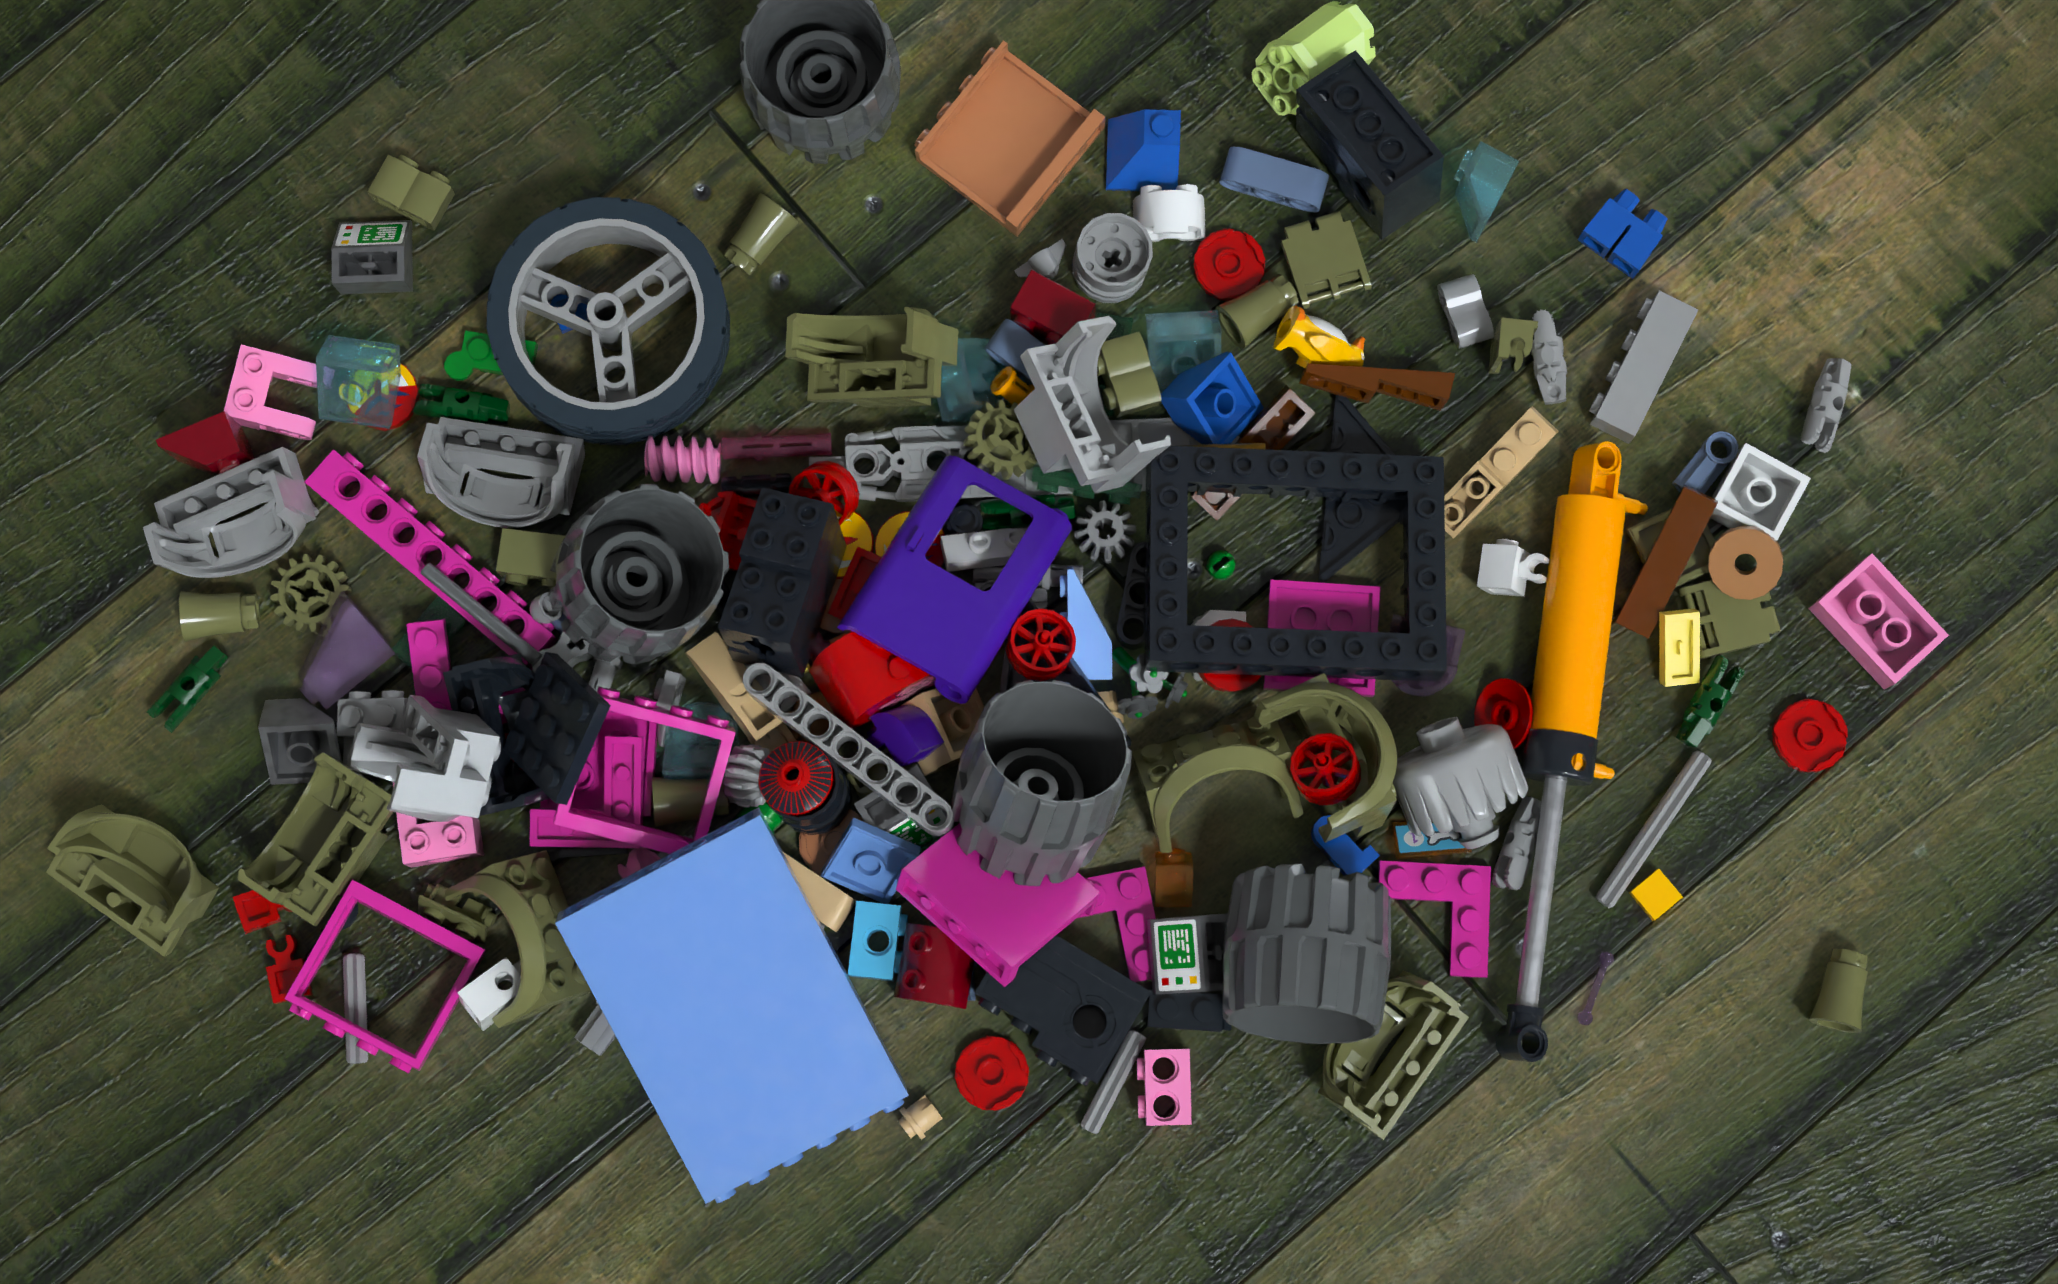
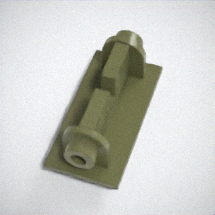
(468, 922)

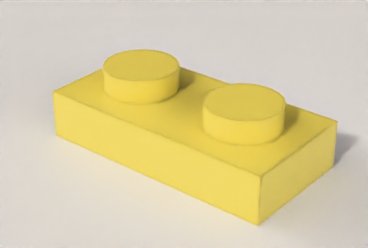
(1679, 647)

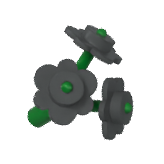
(1143, 680)

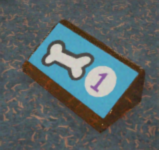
(1409, 845)

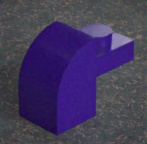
(906, 734)

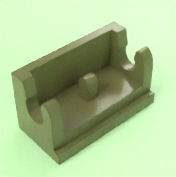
(1511, 339)

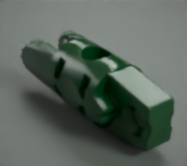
(461, 405)
(1018, 518)
(199, 670)
(1709, 701)

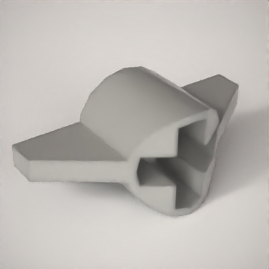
(1044, 262)

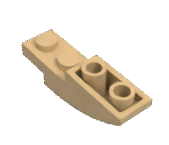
(1496, 470)
(726, 683)

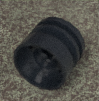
(829, 813)

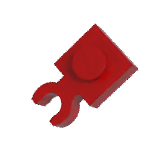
(256, 911)
(285, 971)

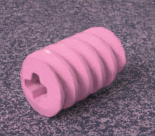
(682, 460)

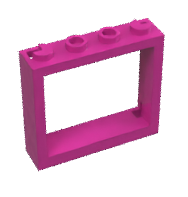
(640, 835)
(337, 1024)

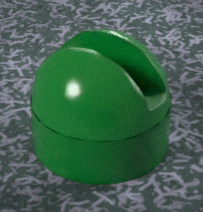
(1226, 570)

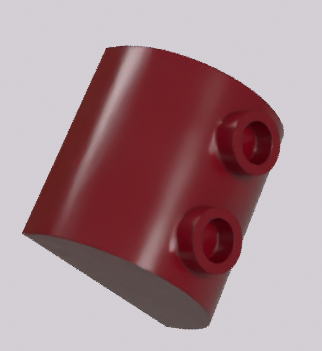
(933, 968)

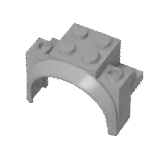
(1067, 416)
(435, 760)

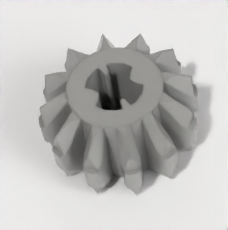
(1118, 529)
(743, 773)

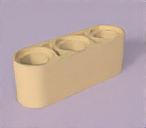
(827, 901)

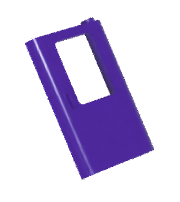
(933, 614)

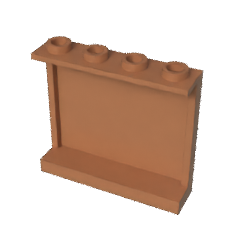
(1007, 139)

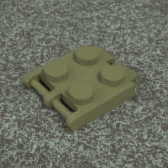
(1324, 259)
(1728, 621)

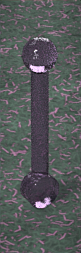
(1585, 1017)

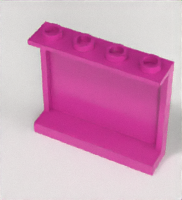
(991, 916)

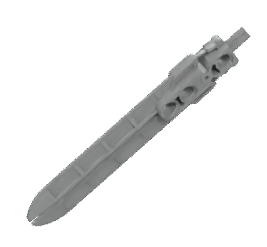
(922, 442)

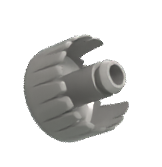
(1458, 780)

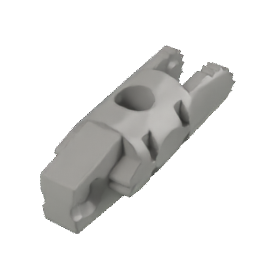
(1548, 358)
(1827, 404)
(1518, 846)

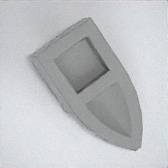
(668, 693)

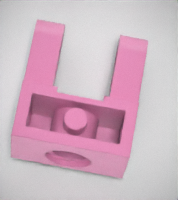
(250, 387)
(438, 841)

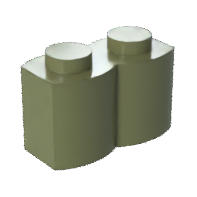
(411, 191)
(1127, 375)

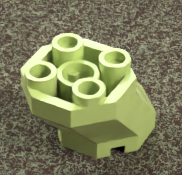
(1309, 50)

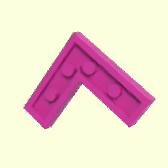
(430, 659)
(621, 799)
(1469, 895)
(1131, 898)

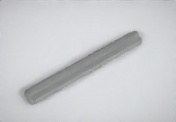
(1653, 829)

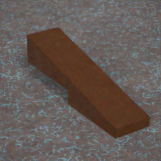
(1361, 383)
(1273, 427)
(1666, 561)

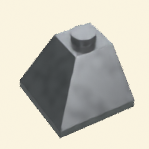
(292, 738)

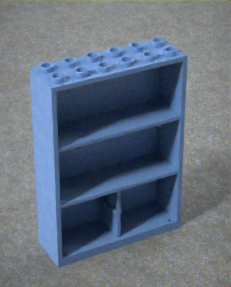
(732, 1006)

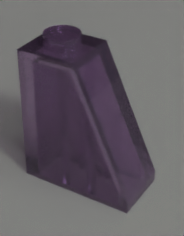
(342, 654)

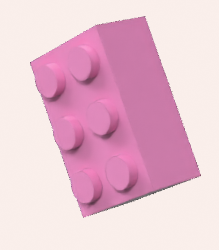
(1878, 622)

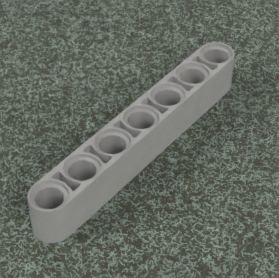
(839, 733)

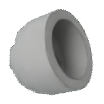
(542, 611)

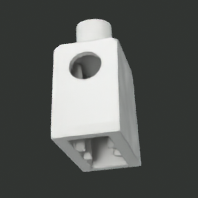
(483, 997)

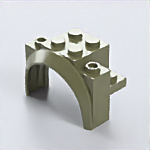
(873, 357)
(322, 841)

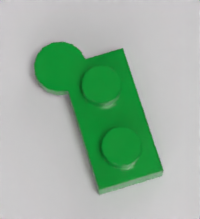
(478, 355)

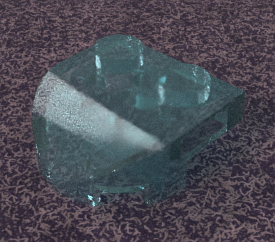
(692, 754)

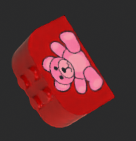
(865, 679)

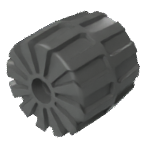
(806, 39)
(664, 545)
(1040, 781)
(1306, 955)

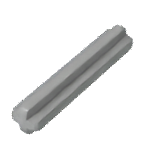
(355, 1003)
(1113, 1081)

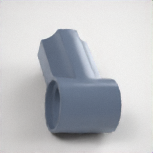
(1704, 466)

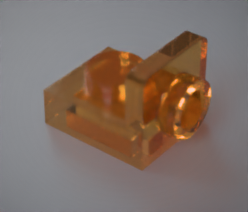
(1173, 878)

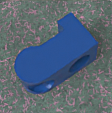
(1343, 851)

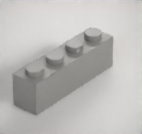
(1643, 366)

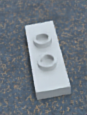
(980, 548)

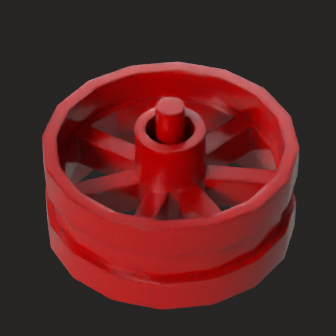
(829, 490)
(1041, 644)
(1325, 769)

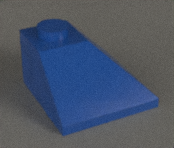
(1143, 150)
(1212, 400)

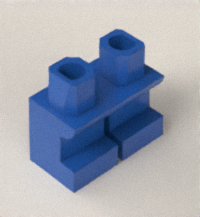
(1640, 235)

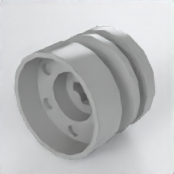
(1114, 238)

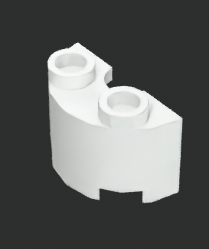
(1171, 212)

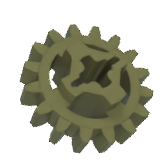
(993, 452)
(314, 579)

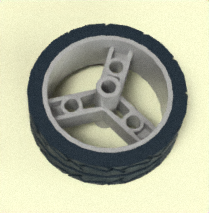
(524, 284)

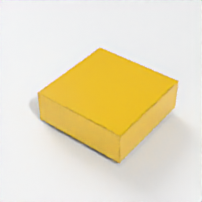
(1655, 894)

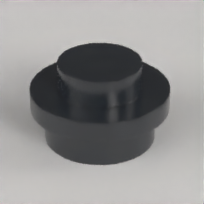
(964, 519)

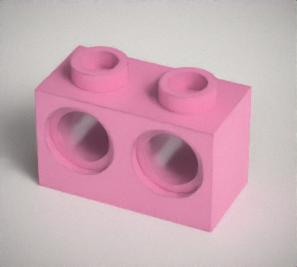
(1176, 1087)

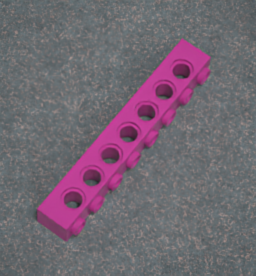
(330, 483)

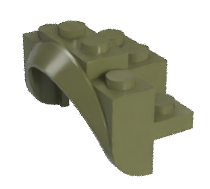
(137, 879)

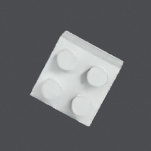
(1758, 492)

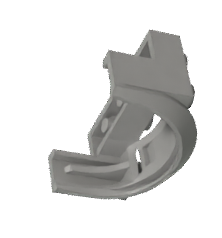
(464, 446)
(244, 543)

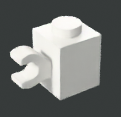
(1507, 568)

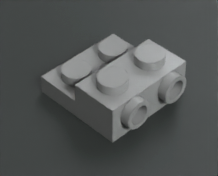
(363, 709)

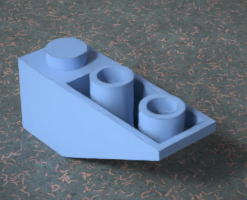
(1093, 642)

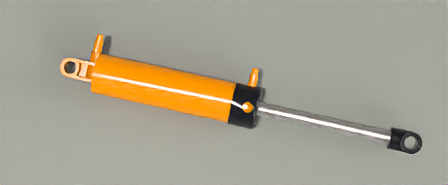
(1567, 698)

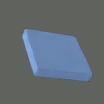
(869, 860)

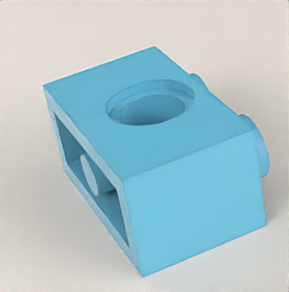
(867, 920)

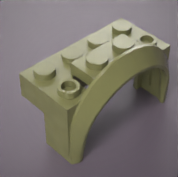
(1312, 712)
(1177, 765)
(530, 900)
(1429, 1029)

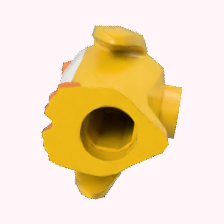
(1317, 341)

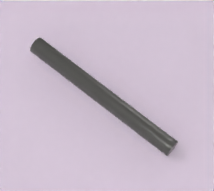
(481, 614)

